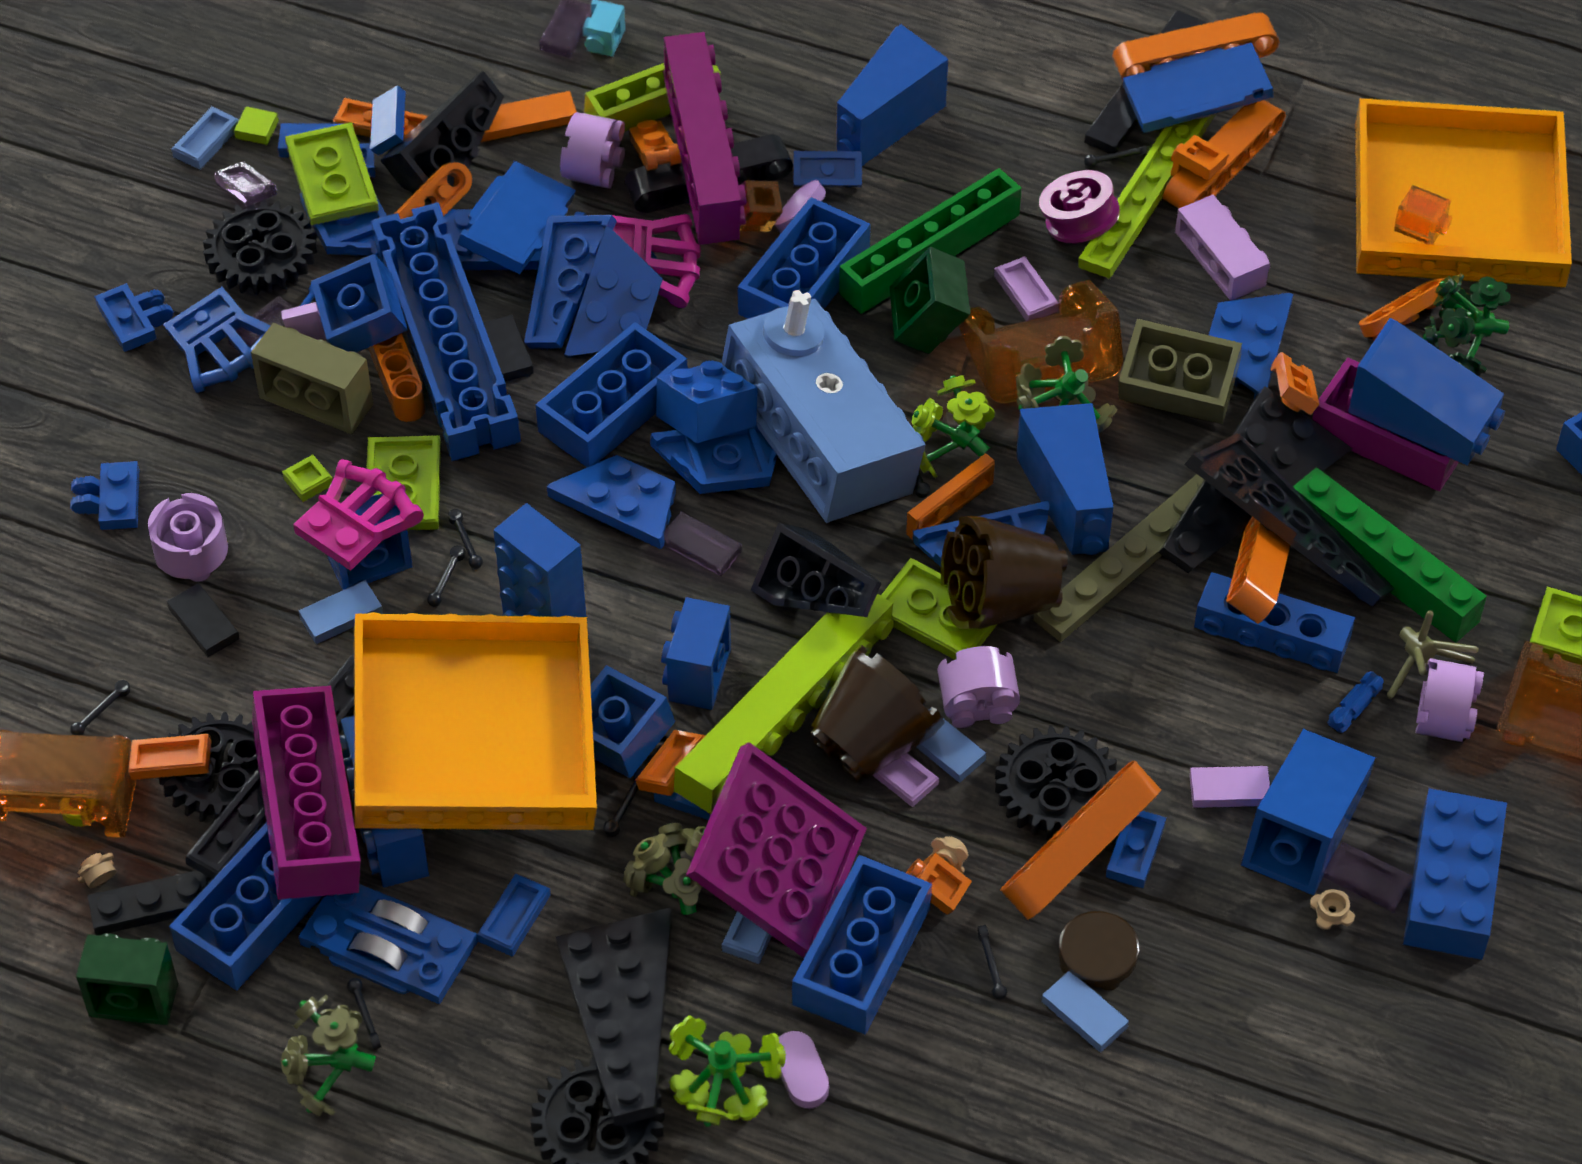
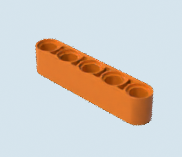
(1143, 53)
(1240, 138)
(399, 378)
(1258, 571)
(1080, 840)

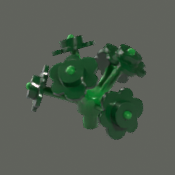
(1464, 318)

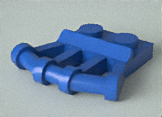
(205, 325)

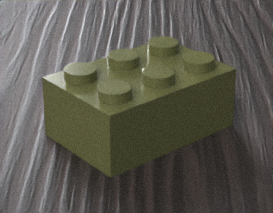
(1179, 371)
(312, 378)

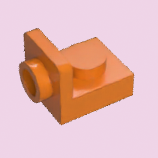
(1198, 157)
(946, 881)

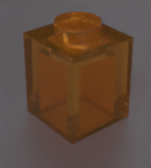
(762, 205)
(1423, 215)

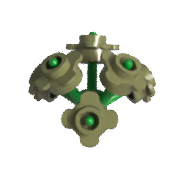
(654, 854)

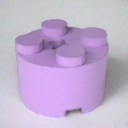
(592, 149)
(188, 537)
(979, 686)
(1447, 700)

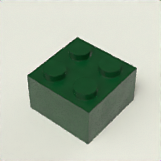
(929, 300)
(127, 979)

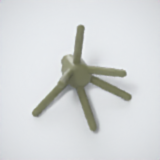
(1422, 647)

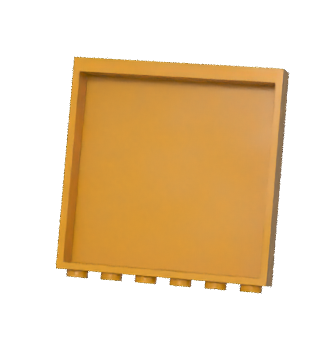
(1496, 168)
(472, 722)

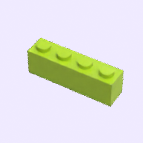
(632, 98)

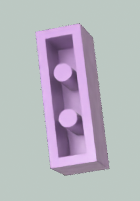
(1222, 247)

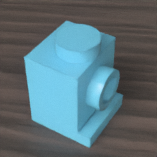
(604, 27)

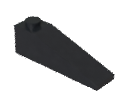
(446, 135)
(813, 575)

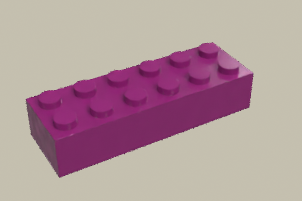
(703, 138)
(305, 792)

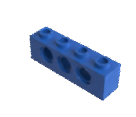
(1293, 621)

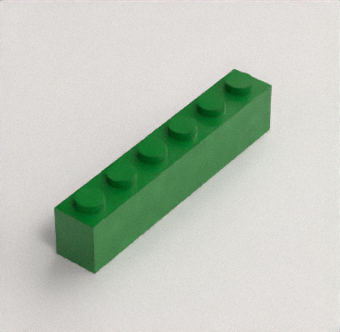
(947, 227)
(1415, 573)

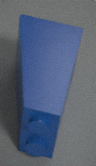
(892, 94)
(1425, 395)
(1067, 468)
(1307, 811)

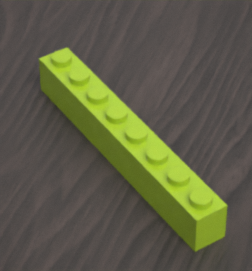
(780, 700)

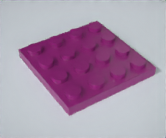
(776, 849)

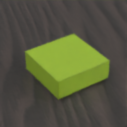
(256, 125)
(307, 478)

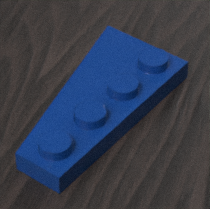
(562, 276)

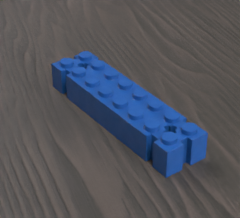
(446, 332)

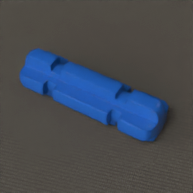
(1355, 702)

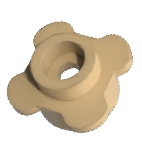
(951, 850)
(97, 870)
(1336, 900)

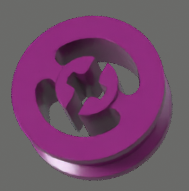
(1079, 206)

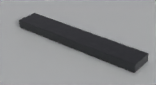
(1118, 116)

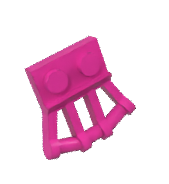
(638, 236)
(343, 533)

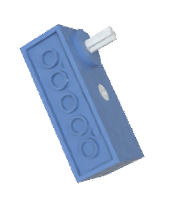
(824, 409)

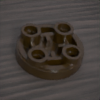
(1099, 949)

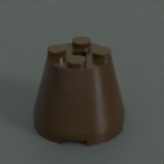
(999, 572)
(872, 716)

